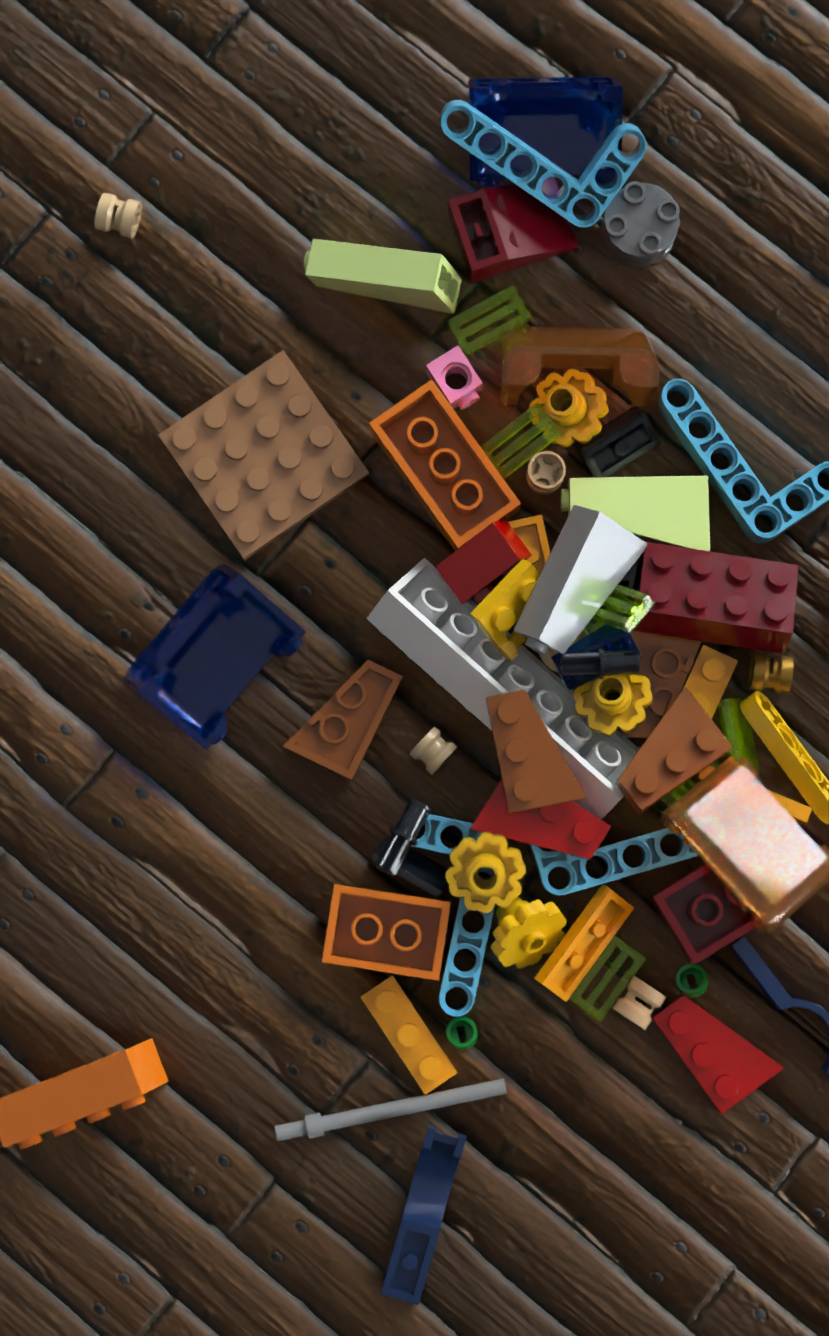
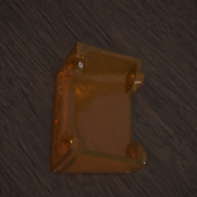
(621, 349)
(750, 843)

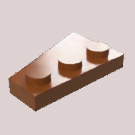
(666, 665)
(347, 723)
(673, 753)
(527, 756)

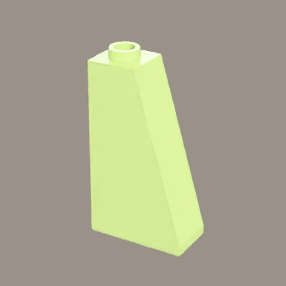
(384, 274)
(652, 507)

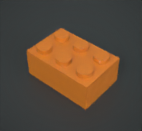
(386, 932)

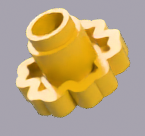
(586, 407)
(623, 713)
(483, 892)
(527, 932)

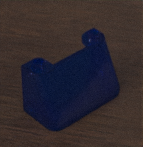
(553, 115)
(212, 653)

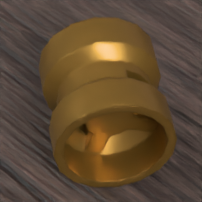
(771, 673)

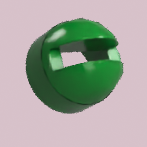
(700, 978)
(470, 1033)

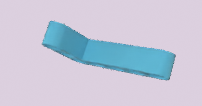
(542, 168)
(738, 472)
(613, 858)
(460, 937)

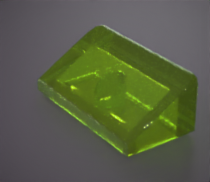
(737, 730)

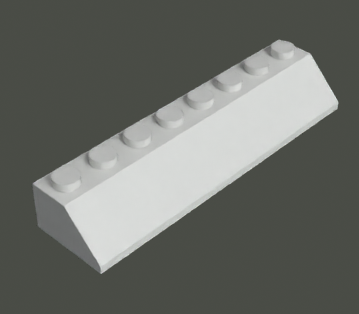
(449, 645)

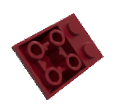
(507, 229)

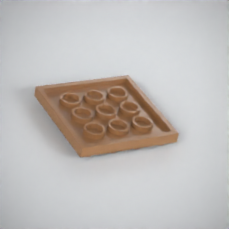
(264, 455)

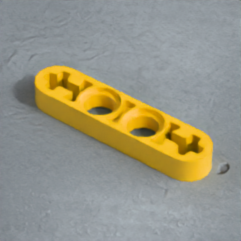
(788, 752)

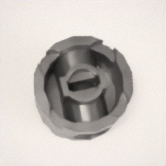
(640, 225)

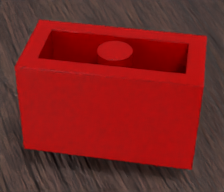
(483, 561)

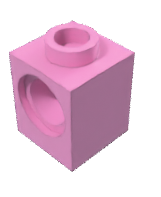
(455, 363)

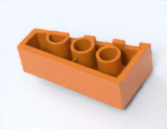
(80, 1094)

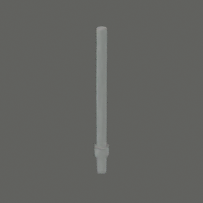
(316, 1125)

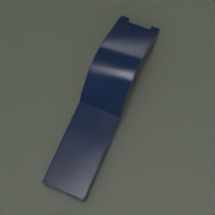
(772, 988)
(422, 1216)

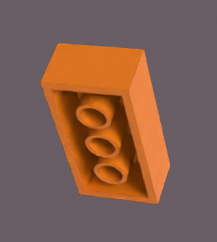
(443, 465)

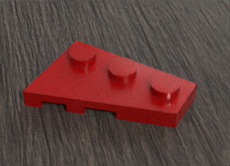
(554, 827)
(714, 1054)

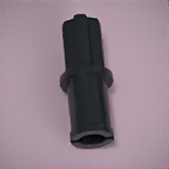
(601, 663)
(403, 836)

